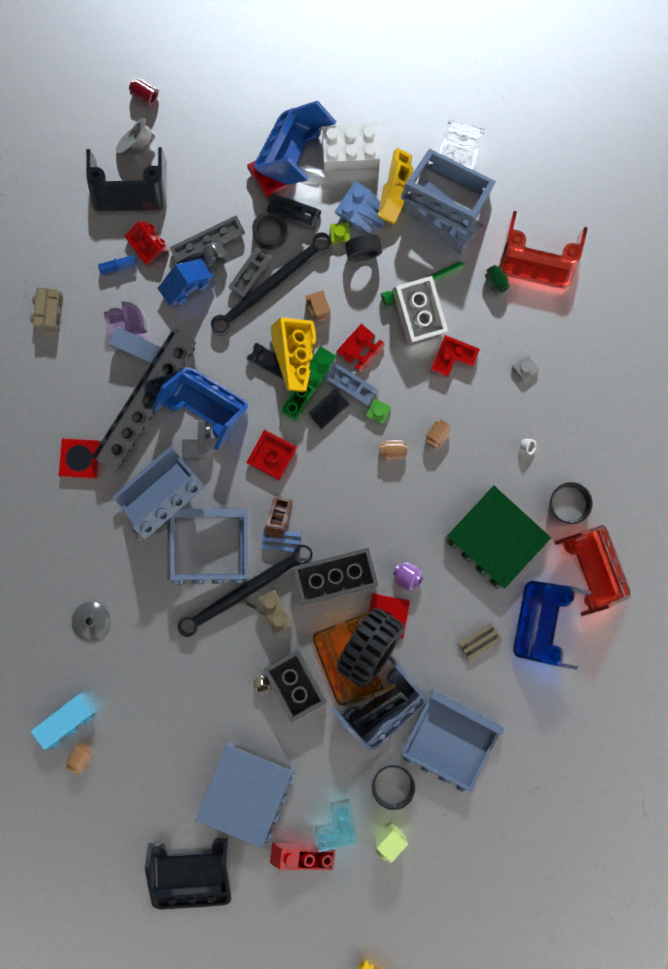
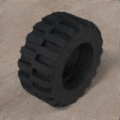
(370, 647)

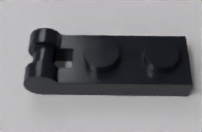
(294, 211)
(268, 363)

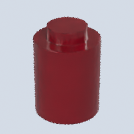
(143, 91)

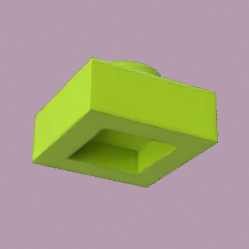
(339, 233)

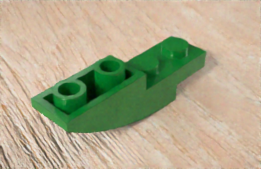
(319, 367)

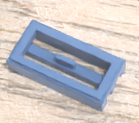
(293, 534)

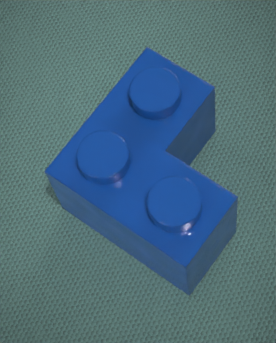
(183, 280)

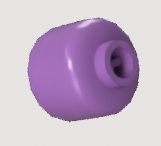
(408, 576)

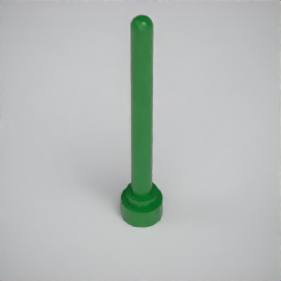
(388, 297)

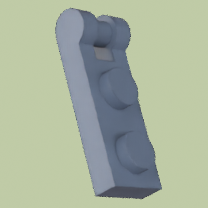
(350, 384)

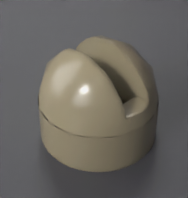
(261, 684)

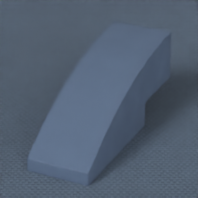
(133, 345)

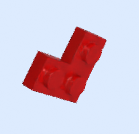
(451, 351)

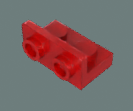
(146, 242)

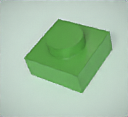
(378, 411)

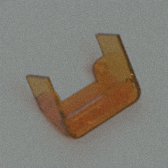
(329, 646)

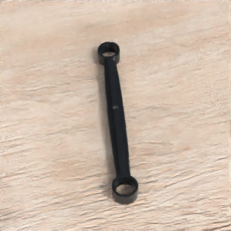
(271, 283)
(244, 591)

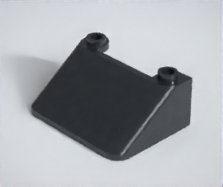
(188, 877)

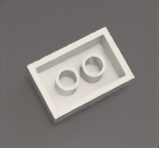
(351, 147)
(419, 309)

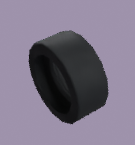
(270, 216)
(363, 247)

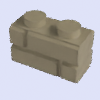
(47, 309)
(274, 611)

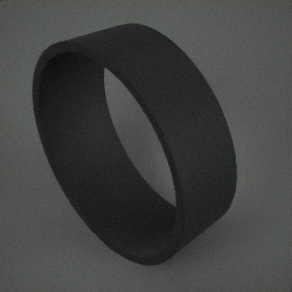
(587, 496)
(395, 806)

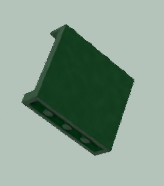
(497, 538)

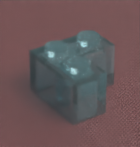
(341, 831)

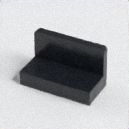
(328, 409)

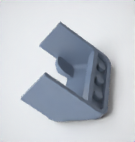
(385, 728)

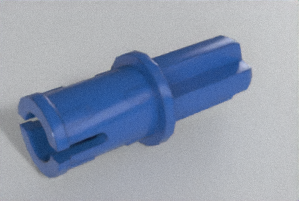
(117, 264)

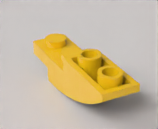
(398, 176)

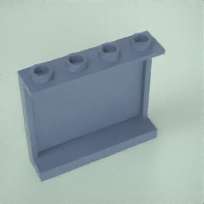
(158, 492)
(451, 741)
(245, 796)

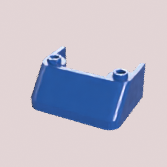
(288, 140)
(205, 399)

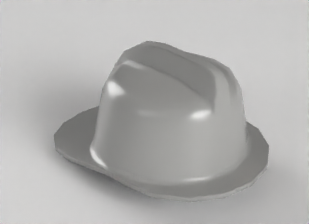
(136, 138)

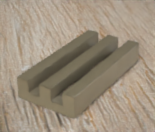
(494, 633)

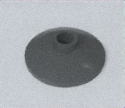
(100, 618)

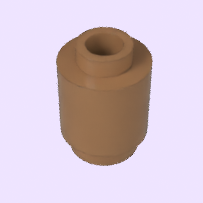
(437, 434)
(393, 449)
(79, 758)

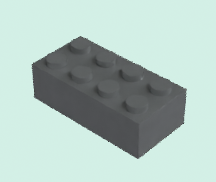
(335, 576)

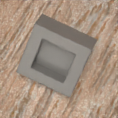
(525, 368)

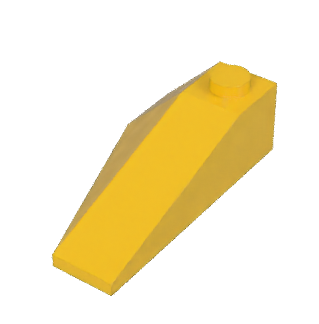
(293, 348)

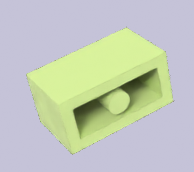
(390, 843)

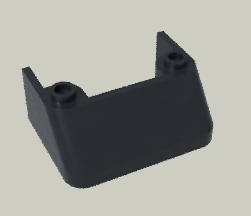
(128, 196)

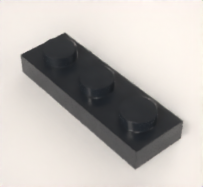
(380, 709)

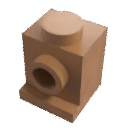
(319, 306)

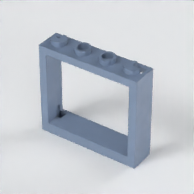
(439, 205)
(241, 514)

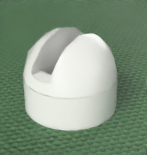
(528, 446)

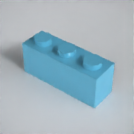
(64, 722)

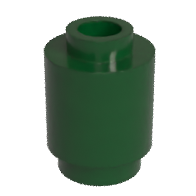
(497, 279)

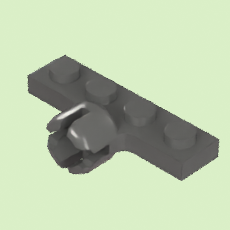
(209, 243)

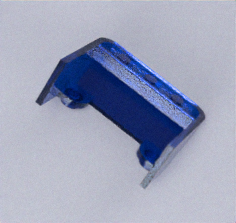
(539, 620)

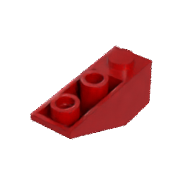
(300, 857)

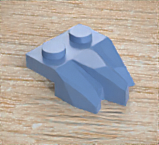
(360, 209)

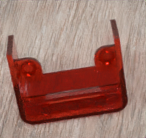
(539, 265)
(600, 568)

